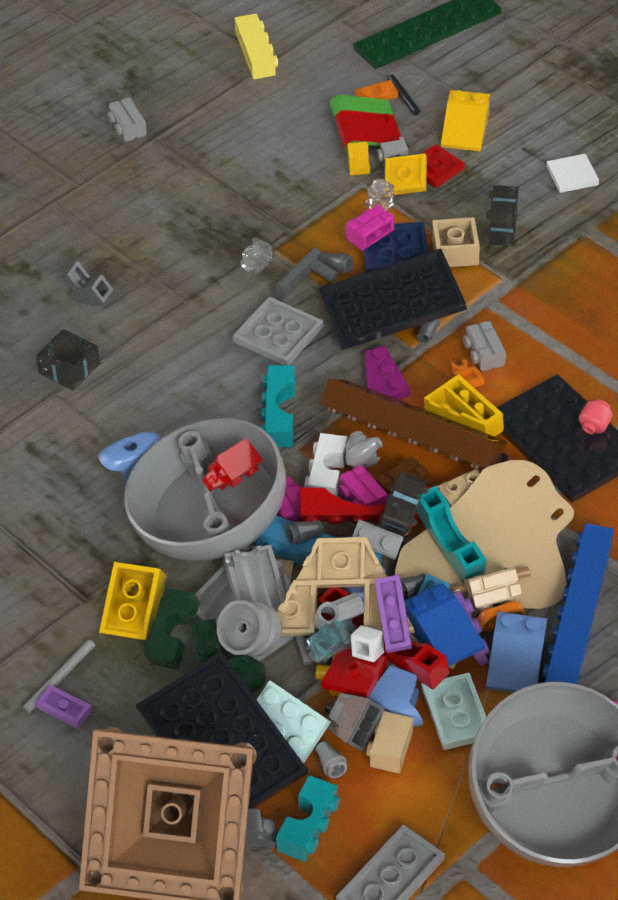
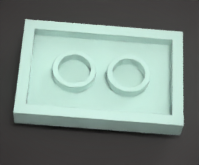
(455, 710)
(293, 718)

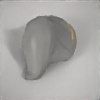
(362, 450)

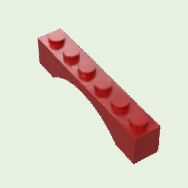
(321, 505)
(422, 659)

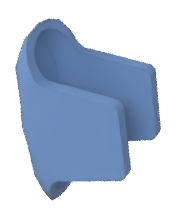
(126, 452)
(398, 694)

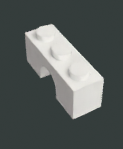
(328, 454)

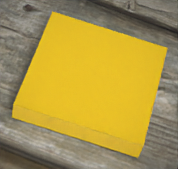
(407, 173)

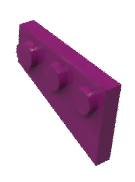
(384, 374)

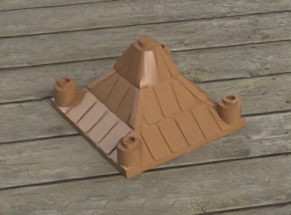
(165, 817)

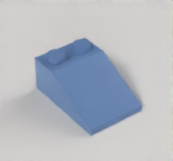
(516, 652)

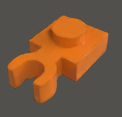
(470, 374)

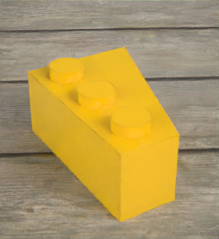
(465, 405)

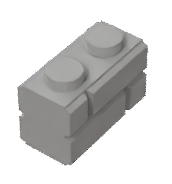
(127, 119)
(484, 346)
(381, 540)

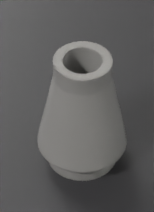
(332, 761)

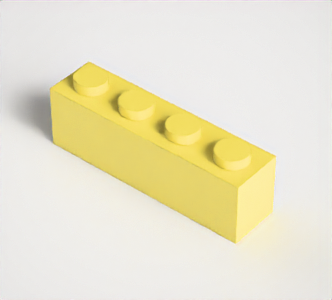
(256, 46)

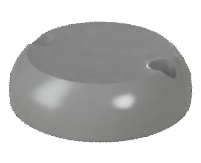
(179, 513)
(554, 774)

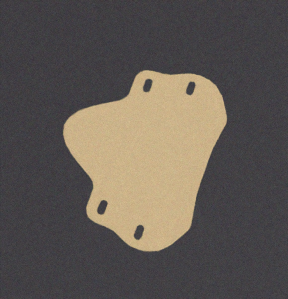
(510, 529)

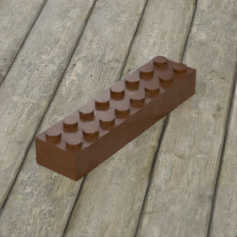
(413, 423)

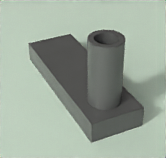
(301, 271)

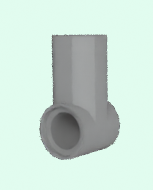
(341, 609)

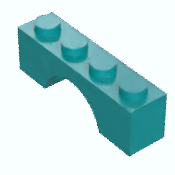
(280, 387)
(462, 554)

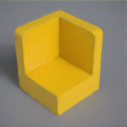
(358, 158)

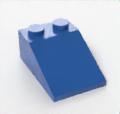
(443, 624)

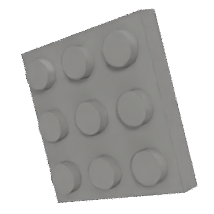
(278, 331)

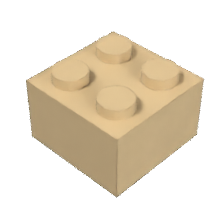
(457, 240)

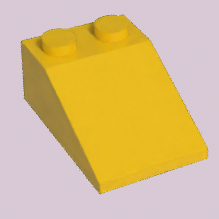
(465, 120)
(132, 600)

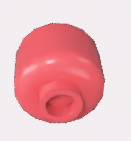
(595, 416)

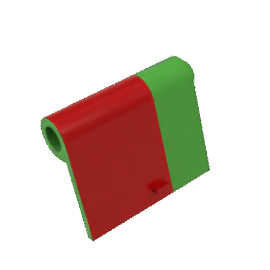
(364, 120)

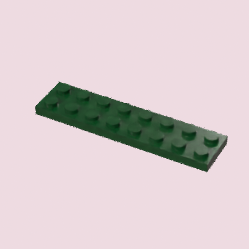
(424, 30)

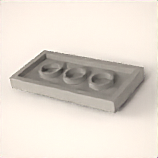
(395, 869)

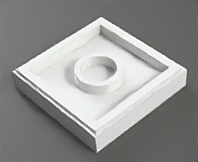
(572, 173)

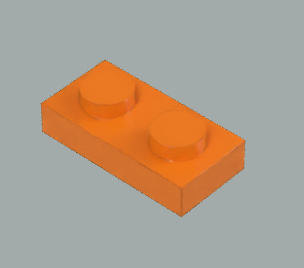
(382, 90)

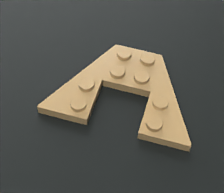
(332, 565)

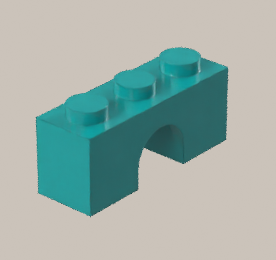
(301, 837)

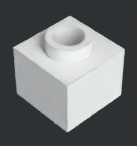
(367, 643)

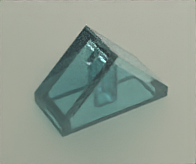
(331, 639)

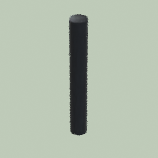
(404, 95)

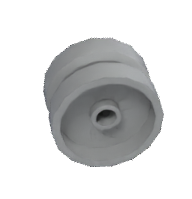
(249, 628)

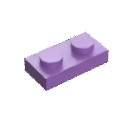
(63, 706)

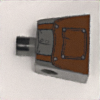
(353, 719)

